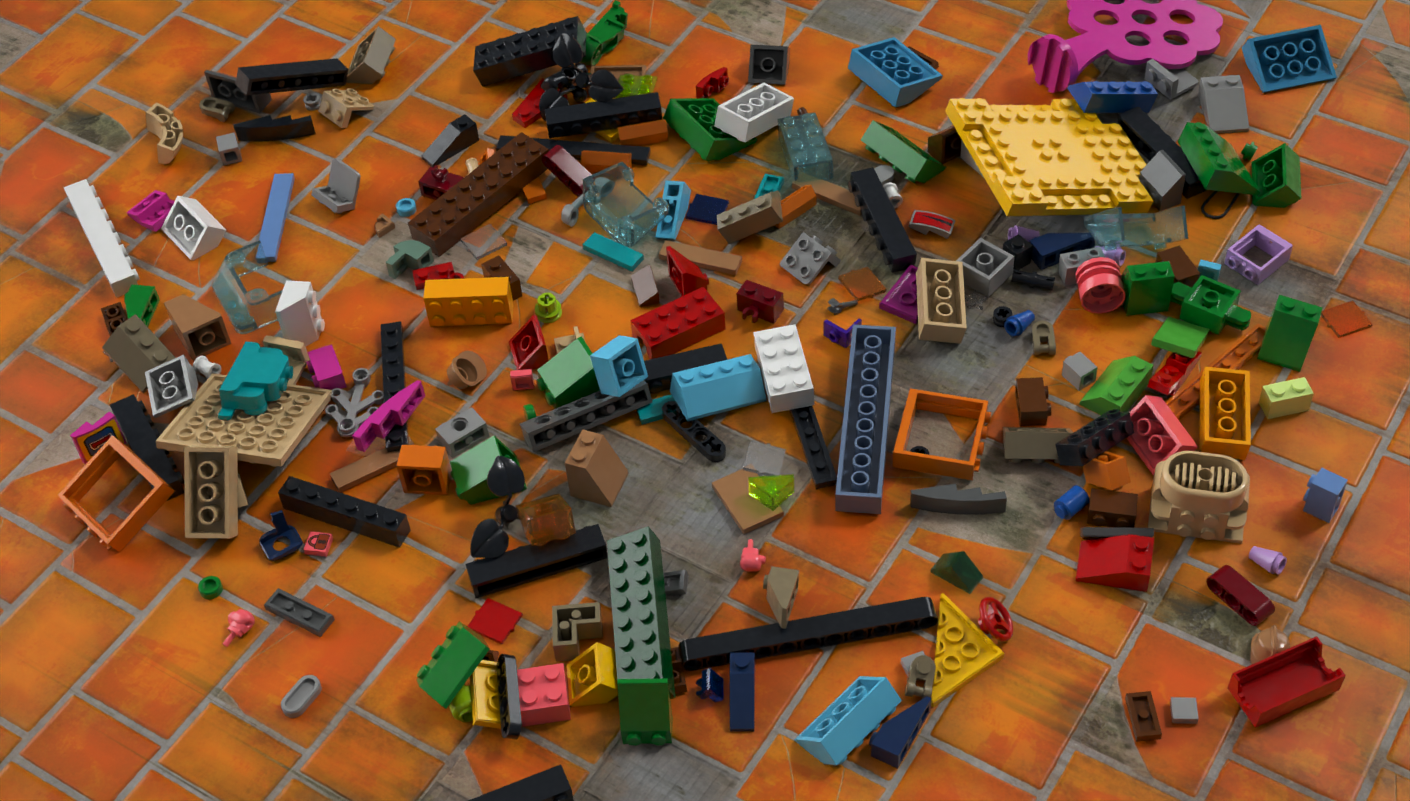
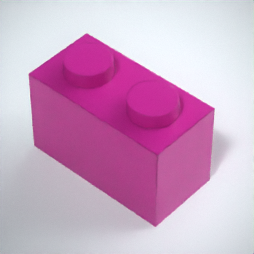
(326, 368)

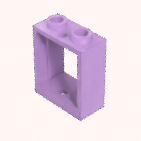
(1261, 238)

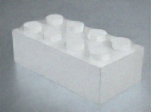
(753, 112)
(784, 368)

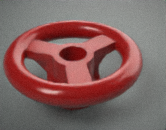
(991, 620)

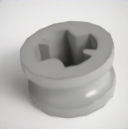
(312, 101)

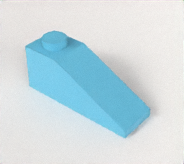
(677, 196)

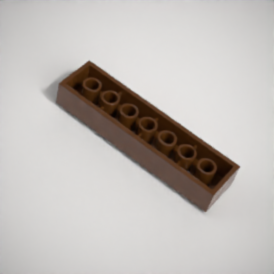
(479, 194)

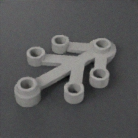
(348, 425)

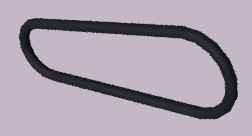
(1226, 211)

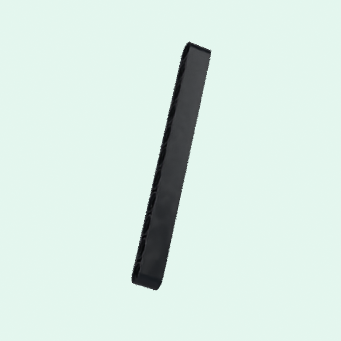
(809, 633)

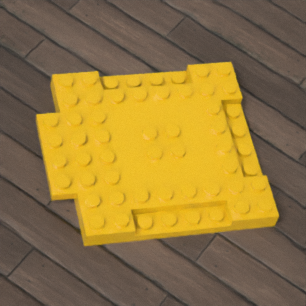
(1051, 158)

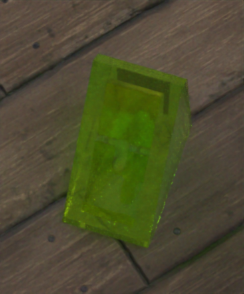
(771, 489)

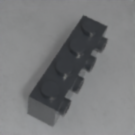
(1094, 438)

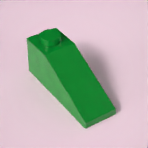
(141, 301)

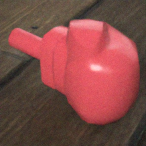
(750, 558)
(240, 623)

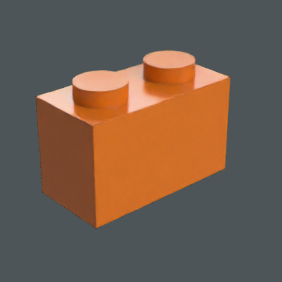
(1107, 471)

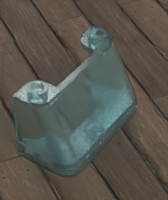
(620, 205)

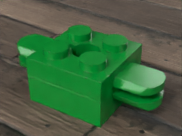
(1214, 295)

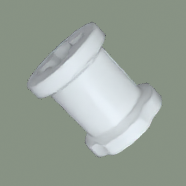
(891, 190)
(205, 367)

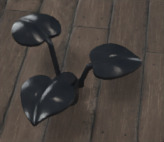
(602, 83)
(489, 538)

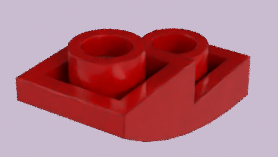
(712, 83)

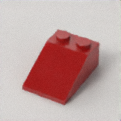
(1116, 561)

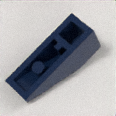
(1048, 247)
(742, 691)
(897, 734)

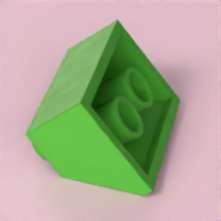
(1118, 385)

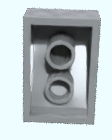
(1224, 103)
(171, 385)

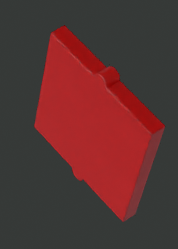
(495, 621)

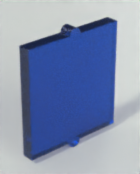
(706, 209)

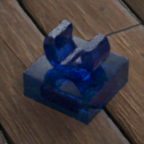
(711, 685)

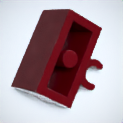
(437, 182)
(759, 302)

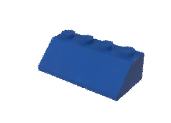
(1113, 96)

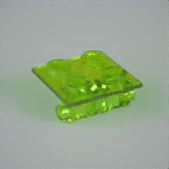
(636, 85)

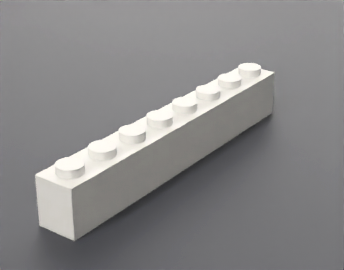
(101, 237)

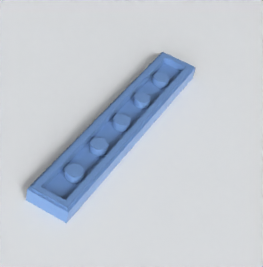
(276, 214)

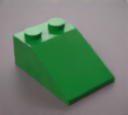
(645, 711)

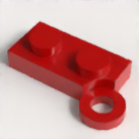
(435, 272)

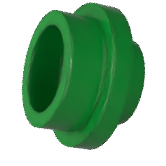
(1249, 150)

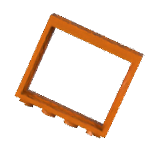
(948, 405)
(93, 472)

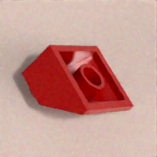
(684, 273)

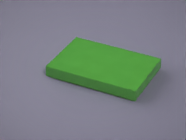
(1180, 337)

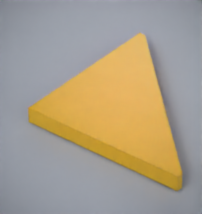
(960, 652)

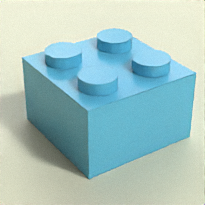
(619, 366)

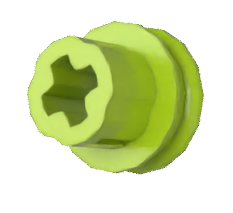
(552, 305)

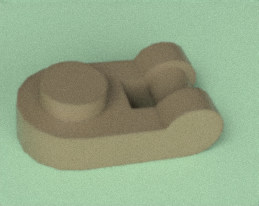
(212, 107)
(1043, 332)
(921, 669)

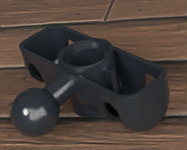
(566, 79)

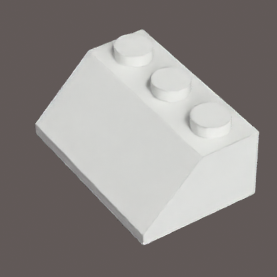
(192, 228)
(299, 313)

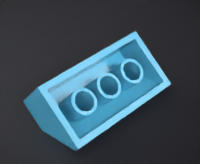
(718, 387)
(849, 719)

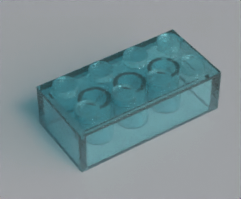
(805, 148)

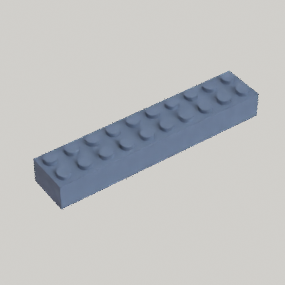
(866, 420)

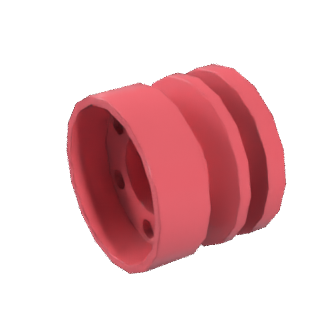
(1100, 285)

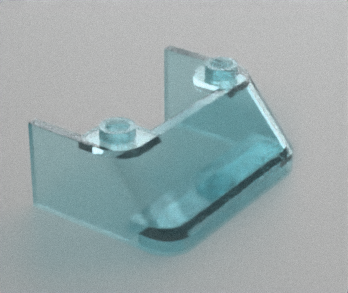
(1115, 229)
(244, 309)

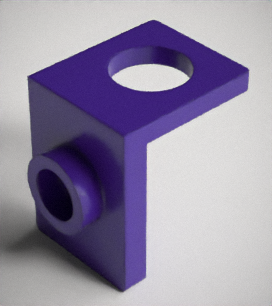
(838, 334)

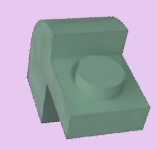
(409, 254)

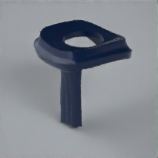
(281, 530)

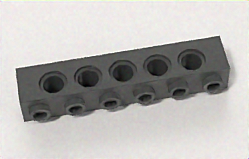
(580, 415)

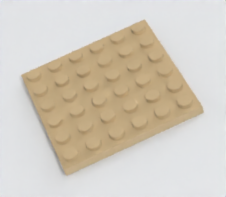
(258, 438)

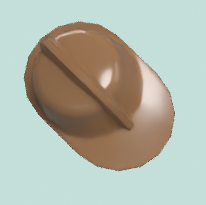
(466, 370)
(1268, 643)

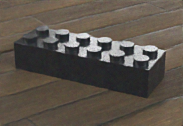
(524, 51)

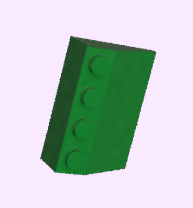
(695, 123)
(1215, 160)

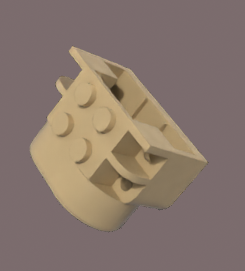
(1200, 496)

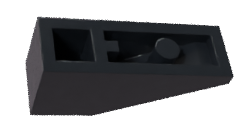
(452, 140)

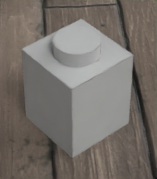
(229, 148)
(1079, 371)

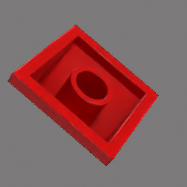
(529, 346)

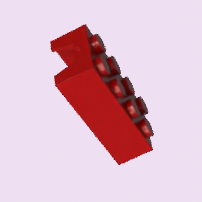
(679, 324)
(1284, 682)

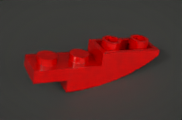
(1173, 374)

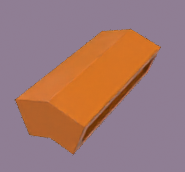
(643, 133)
(597, 160)
(797, 204)

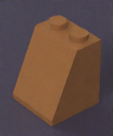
(197, 326)
(594, 470)

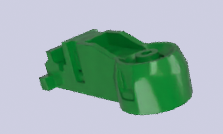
(605, 34)

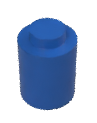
(1071, 502)

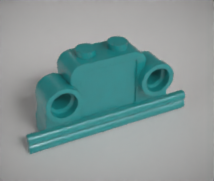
(254, 379)

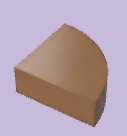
(383, 225)

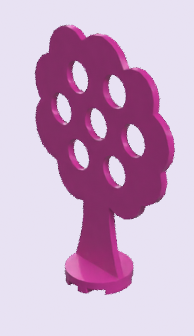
(1061, 61)

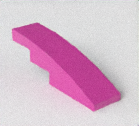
(392, 412)

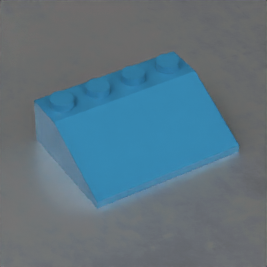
(1289, 59)
(893, 71)

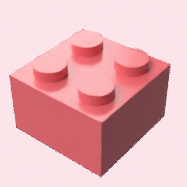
(543, 694)

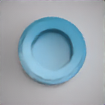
(406, 207)

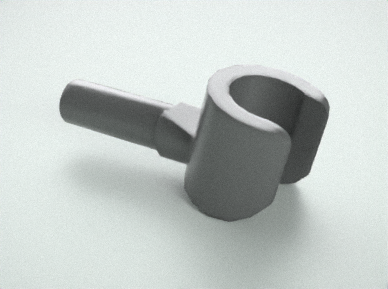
(837, 307)

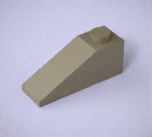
(781, 592)

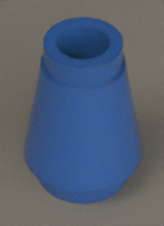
(1018, 323)

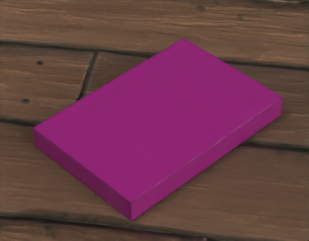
(903, 297)

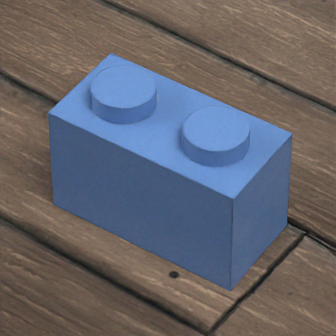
(1324, 494)

